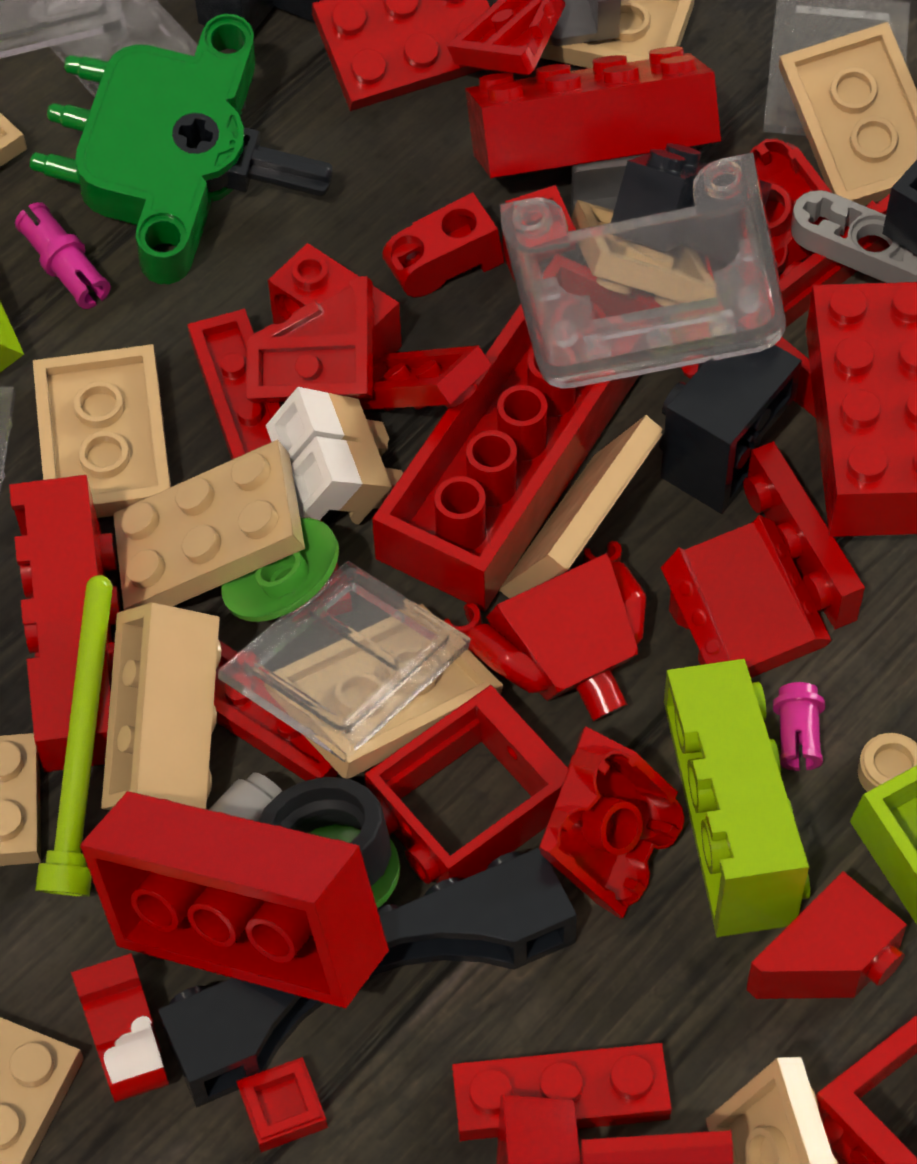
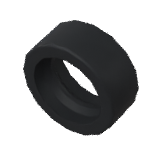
(335, 802)

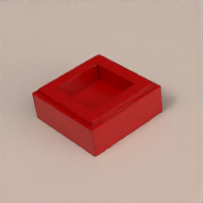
(282, 1104)

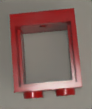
(515, 745)

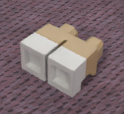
(333, 454)

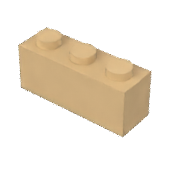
(162, 705)

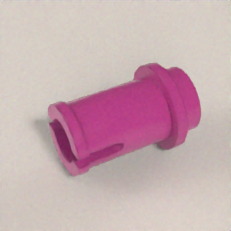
(799, 724)

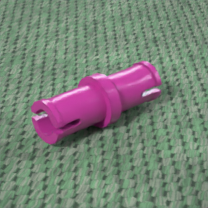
(62, 255)

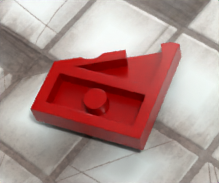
(508, 36)
(316, 349)

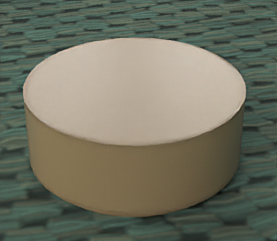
(885, 758)

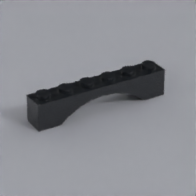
(494, 917)

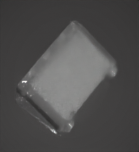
(648, 286)

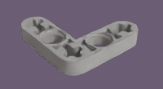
(889, 266)

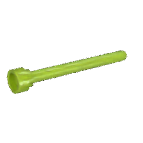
(65, 865)

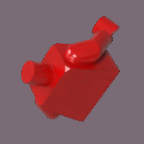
(566, 632)

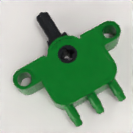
(171, 142)

